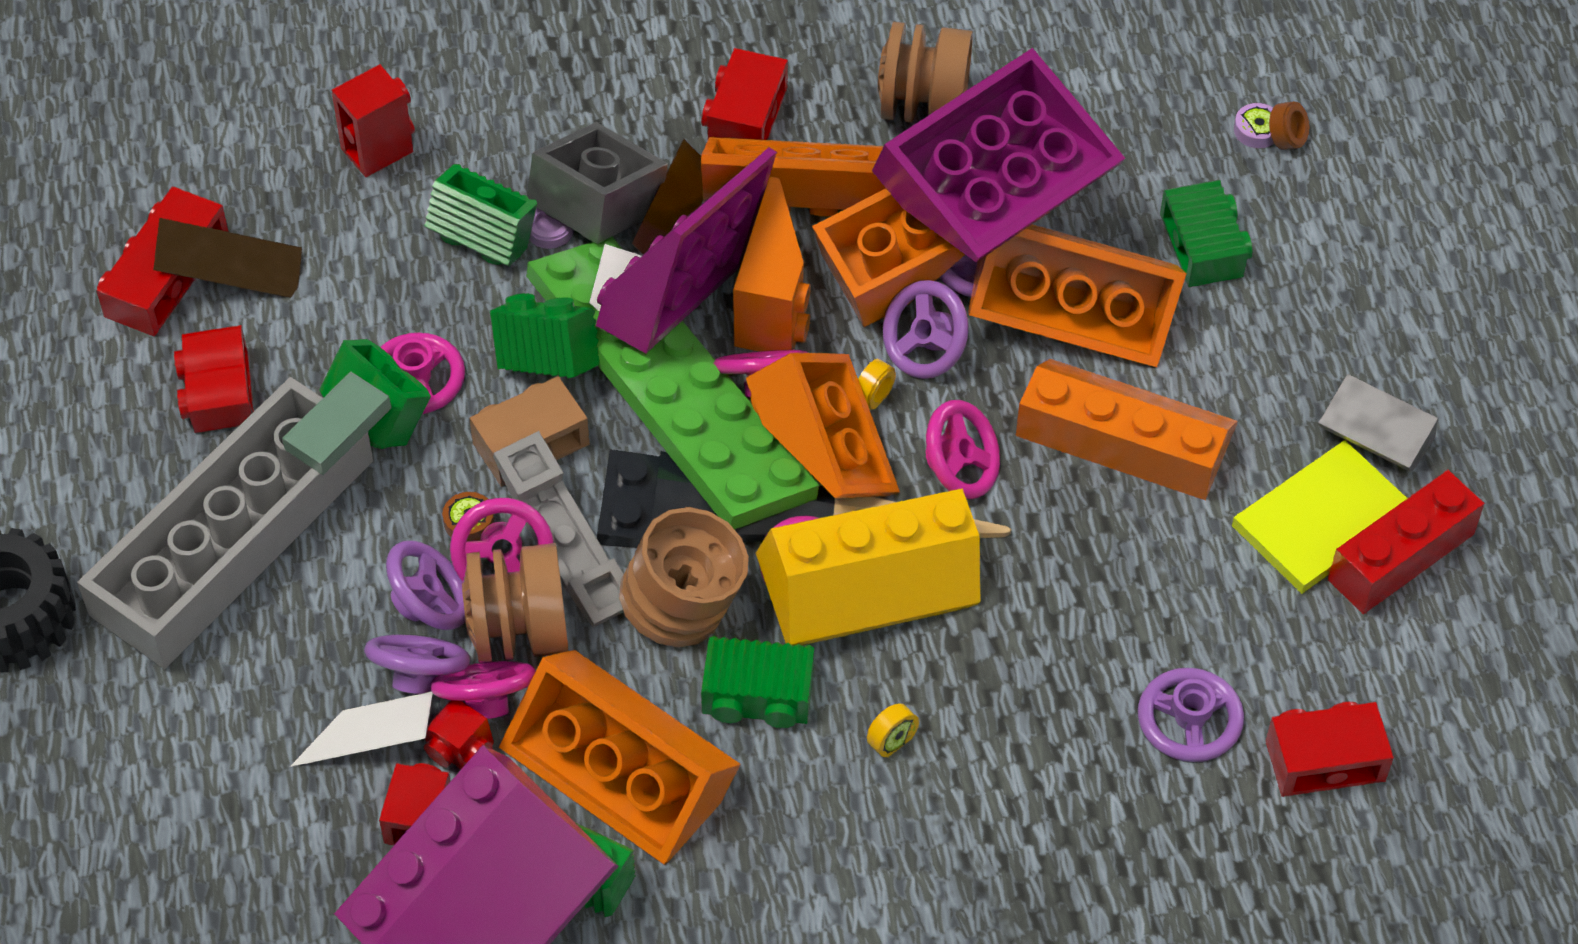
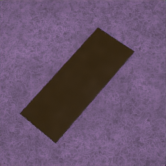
(675, 197)
(227, 258)

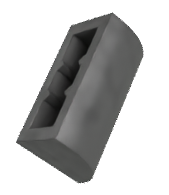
(1380, 423)

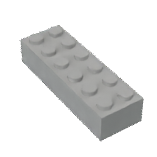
(215, 531)

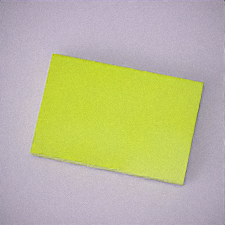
(1316, 513)

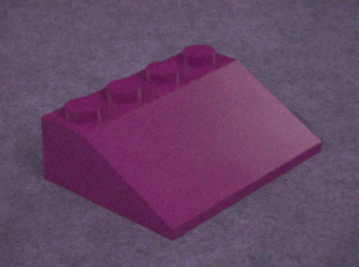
(996, 157)
(685, 263)
(480, 866)

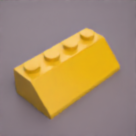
(872, 567)

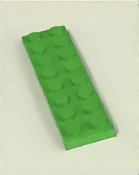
(687, 405)

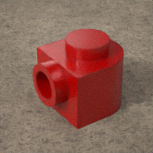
(457, 734)

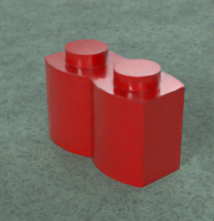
(215, 379)

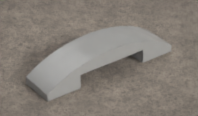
(584, 568)

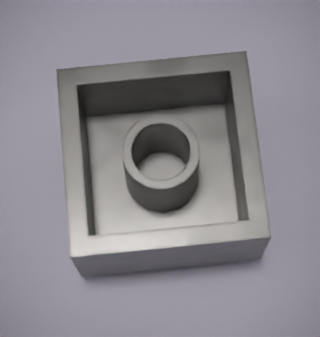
(595, 181)

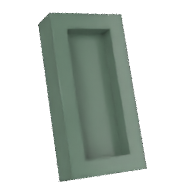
(336, 423)

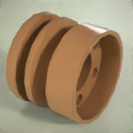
(923, 72)
(683, 577)
(516, 603)

